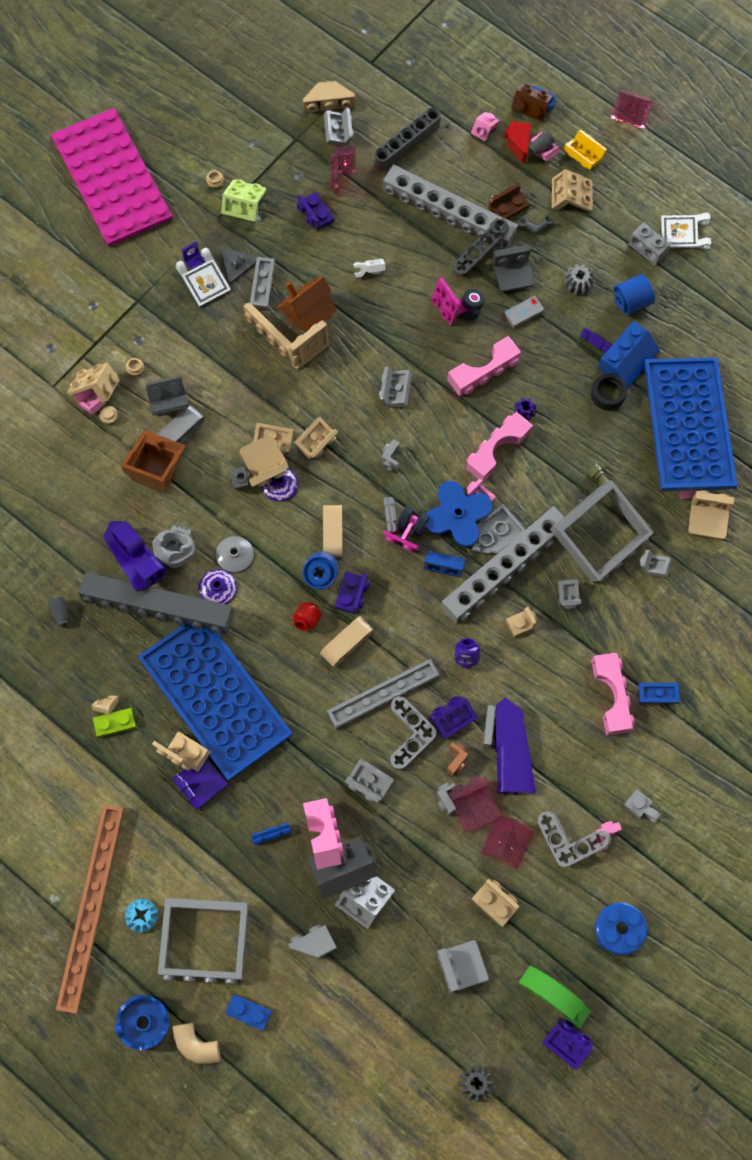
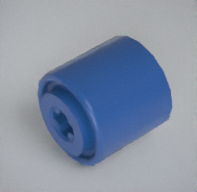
(634, 294)
(324, 561)

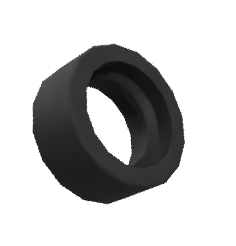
(609, 379)

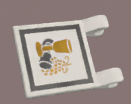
(682, 231)
(205, 280)

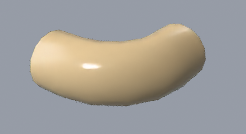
(192, 1048)

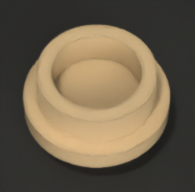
(214, 179)
(134, 367)
(108, 415)

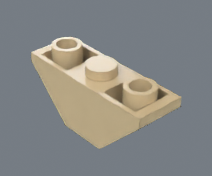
(328, 97)

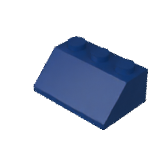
(628, 353)

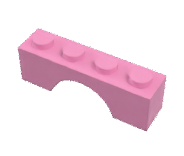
(466, 378)
(513, 431)
(608, 670)
(325, 846)

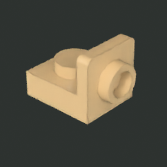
(522, 622)

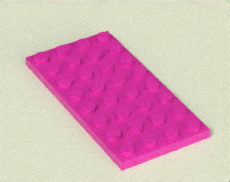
(111, 177)

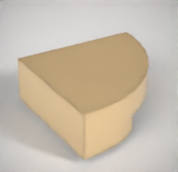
(105, 705)

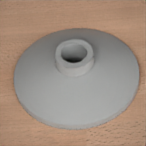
(237, 562)

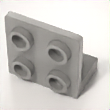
(365, 900)
(462, 966)

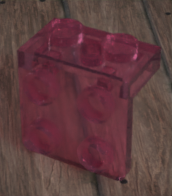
(342, 162)
(474, 804)

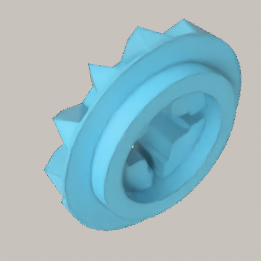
(150, 916)

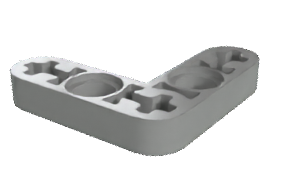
(417, 736)
(565, 845)

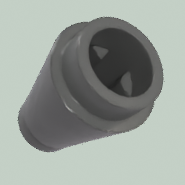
(542, 142)
(59, 611)

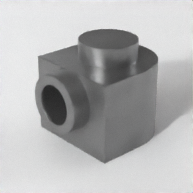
(240, 477)

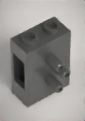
(355, 868)

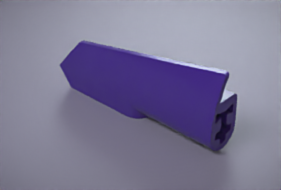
(133, 556)
(512, 751)

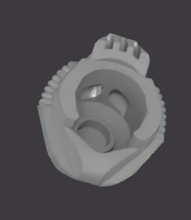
(173, 547)

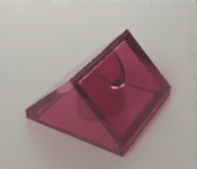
(632, 108)
(507, 841)

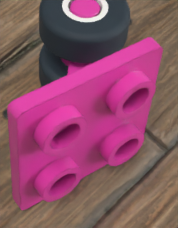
(450, 306)
(410, 521)

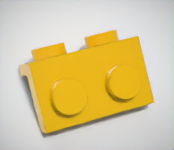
(585, 150)

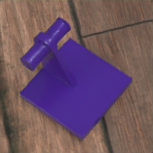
(201, 785)

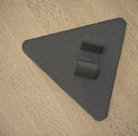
(236, 263)

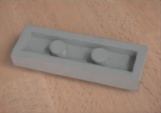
(262, 283)

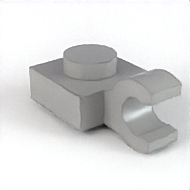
(639, 806)

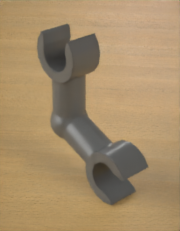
(535, 228)

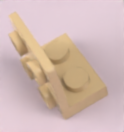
(571, 189)
(184, 752)

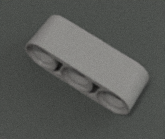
(183, 425)

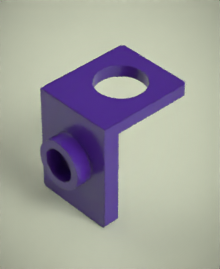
(193, 258)

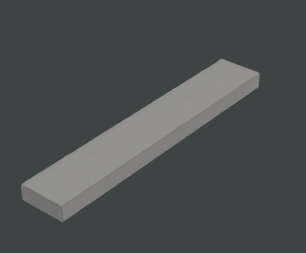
(382, 694)

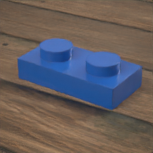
(658, 693)
(248, 1012)

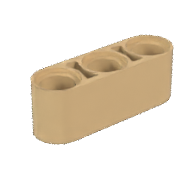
(332, 530)
(347, 641)

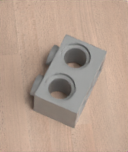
(649, 244)

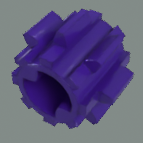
(525, 404)

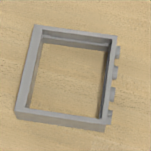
(627, 510)
(203, 905)

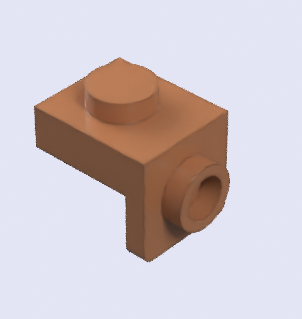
(458, 763)

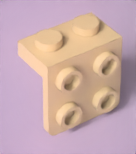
(99, 378)
(264, 460)
(710, 514)

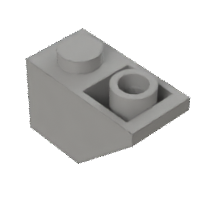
(315, 944)

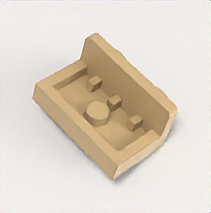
(281, 434)
(315, 438)

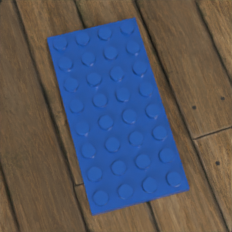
(689, 424)
(215, 698)

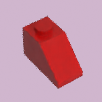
(518, 139)

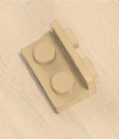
(495, 902)

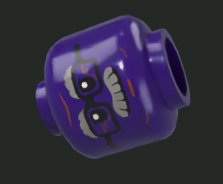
(467, 653)

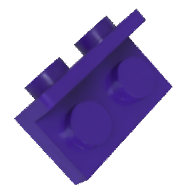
(315, 211)
(351, 593)
(453, 716)
(568, 1043)

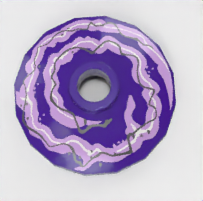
(284, 490)
(224, 593)

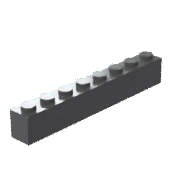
(156, 603)

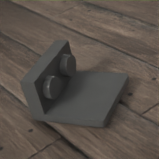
(513, 268)
(167, 395)

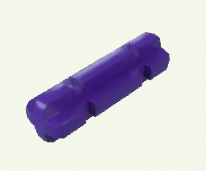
(595, 340)

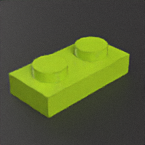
(114, 723)

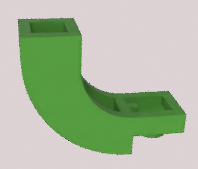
(555, 995)

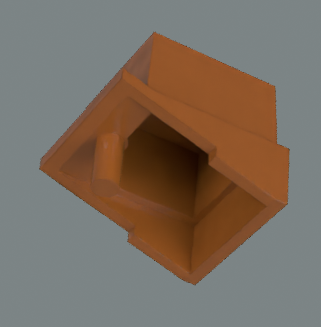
(308, 304)
(153, 461)

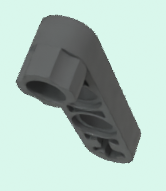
(478, 245)

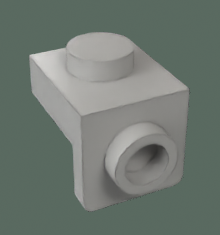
(389, 453)
(655, 564)
(569, 593)
(445, 803)

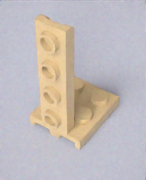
(302, 349)

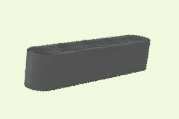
(407, 139)

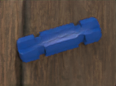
(271, 833)

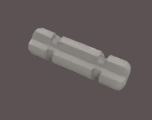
(390, 515)

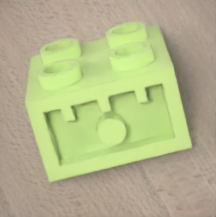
(242, 200)

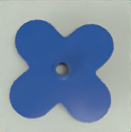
(461, 526)

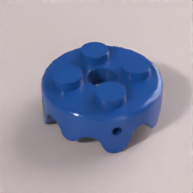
(606, 931)
(128, 1017)

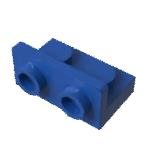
(444, 564)

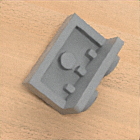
(338, 127)
(395, 387)
(369, 781)

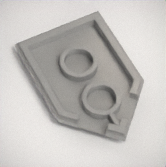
(497, 531)

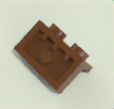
(508, 202)

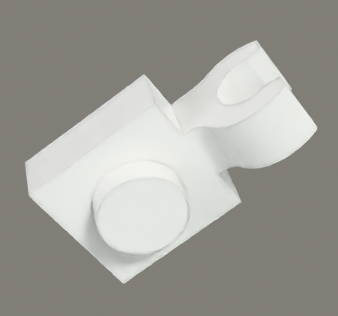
(370, 266)

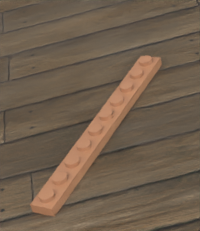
(90, 909)

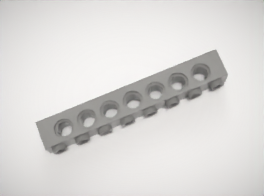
(444, 199)
(452, 604)

